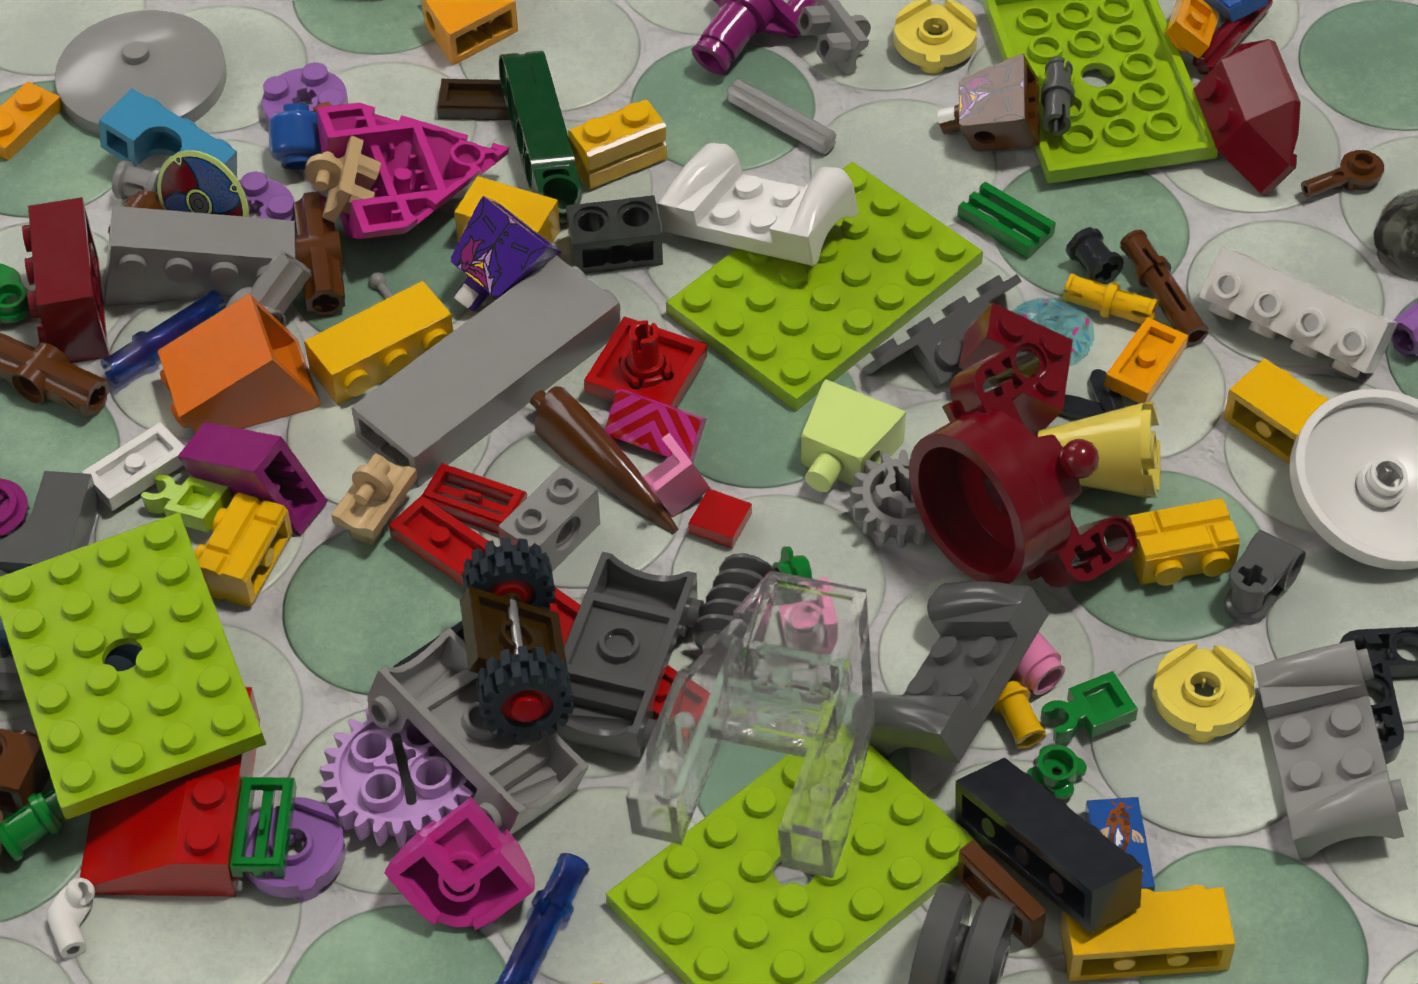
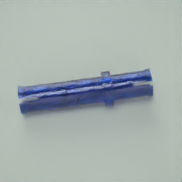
(145, 345)
(551, 909)

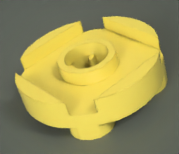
(935, 51)
(1198, 715)

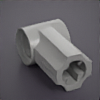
(277, 285)

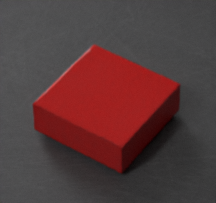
(720, 518)

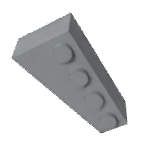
(188, 254)

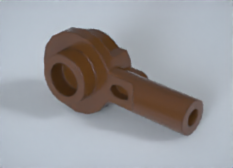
(1357, 172)

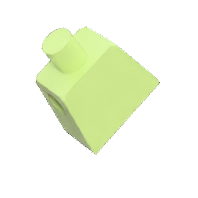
(845, 433)

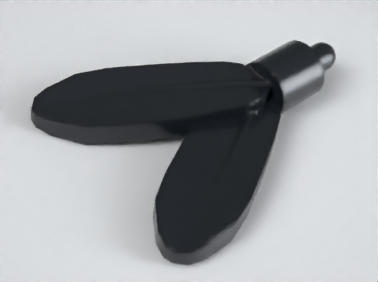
(1106, 399)

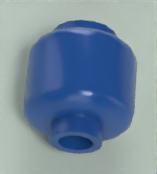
(294, 136)

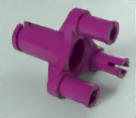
(736, 25)

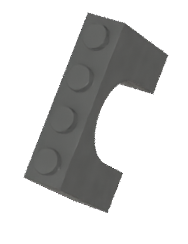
(58, 522)

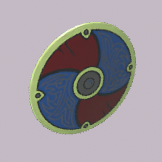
(200, 185)

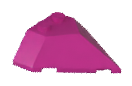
(417, 170)

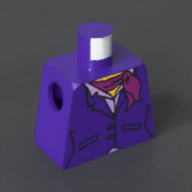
(497, 253)

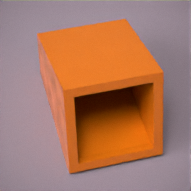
(237, 370)

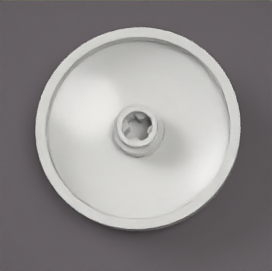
(1360, 476)

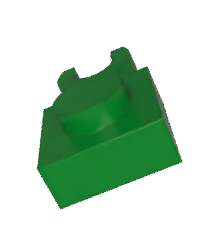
(1094, 704)

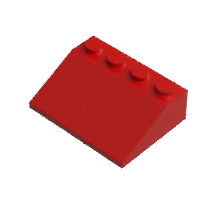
(170, 835)

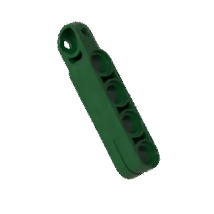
(539, 128)

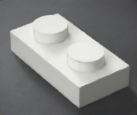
(135, 465)

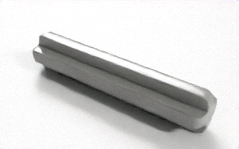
(781, 116)

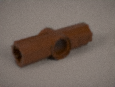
(321, 252)
(49, 375)

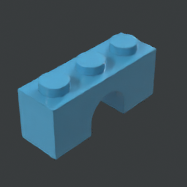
(143, 128)

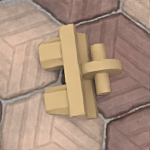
(343, 177)
(373, 498)

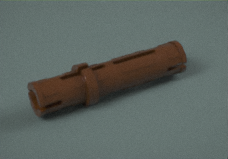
(1154, 273)

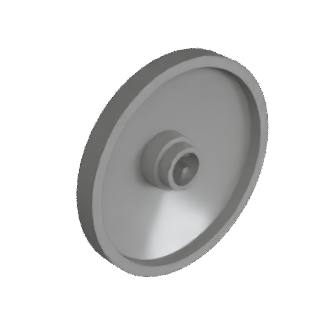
(142, 50)

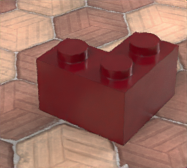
(1002, 328)

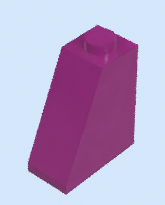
(254, 466)

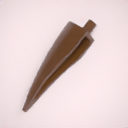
(590, 449)

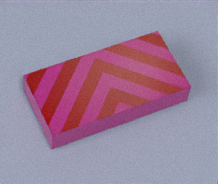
(647, 421)

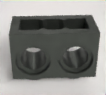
(615, 234)

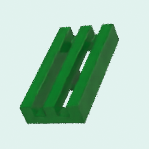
(1010, 216)
(260, 862)

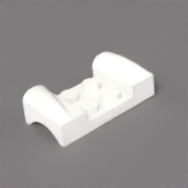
(755, 214)

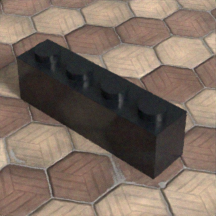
(1048, 844)

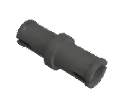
(1057, 96)

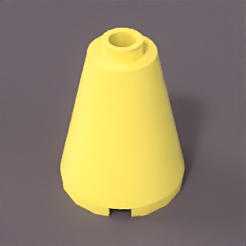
(1125, 447)

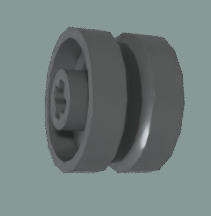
(953, 948)

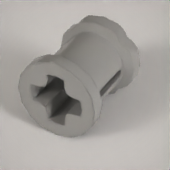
(130, 180)

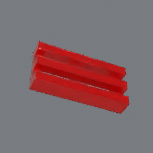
(468, 504)

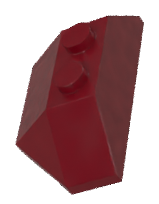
(1253, 113)

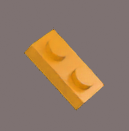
(1192, 26)
(25, 116)
(1146, 361)

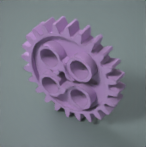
(367, 770)

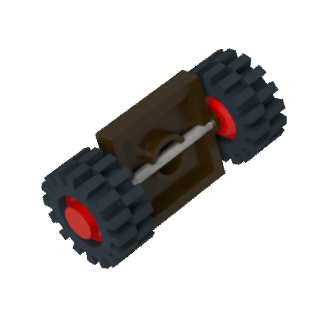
(515, 640)

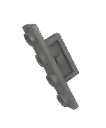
(940, 344)

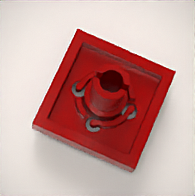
(649, 357)

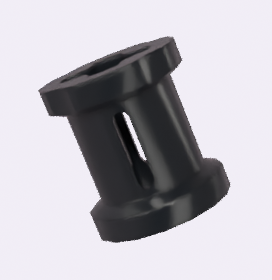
(1094, 256)

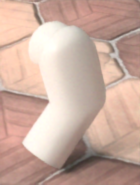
(68, 913)

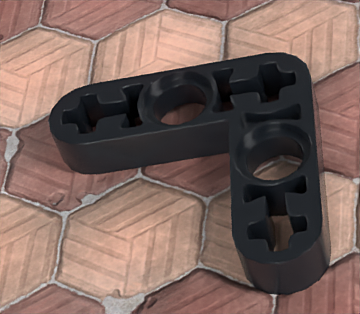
(1393, 667)

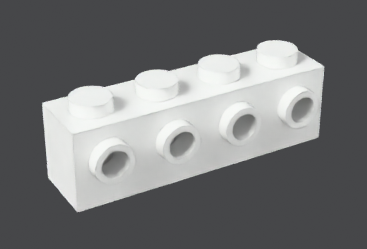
(1298, 311)

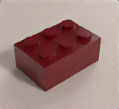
(65, 280)

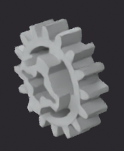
(892, 506)

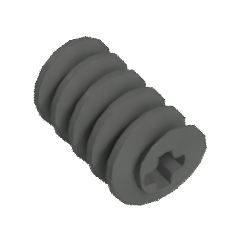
(733, 583)

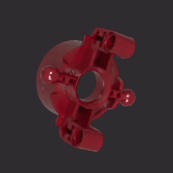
(1004, 495)

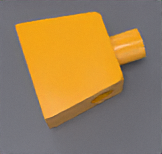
(469, 25)

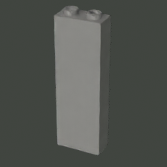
(487, 369)

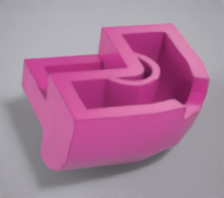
(462, 869)

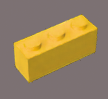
(377, 342)
(1165, 936)

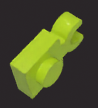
(195, 500)

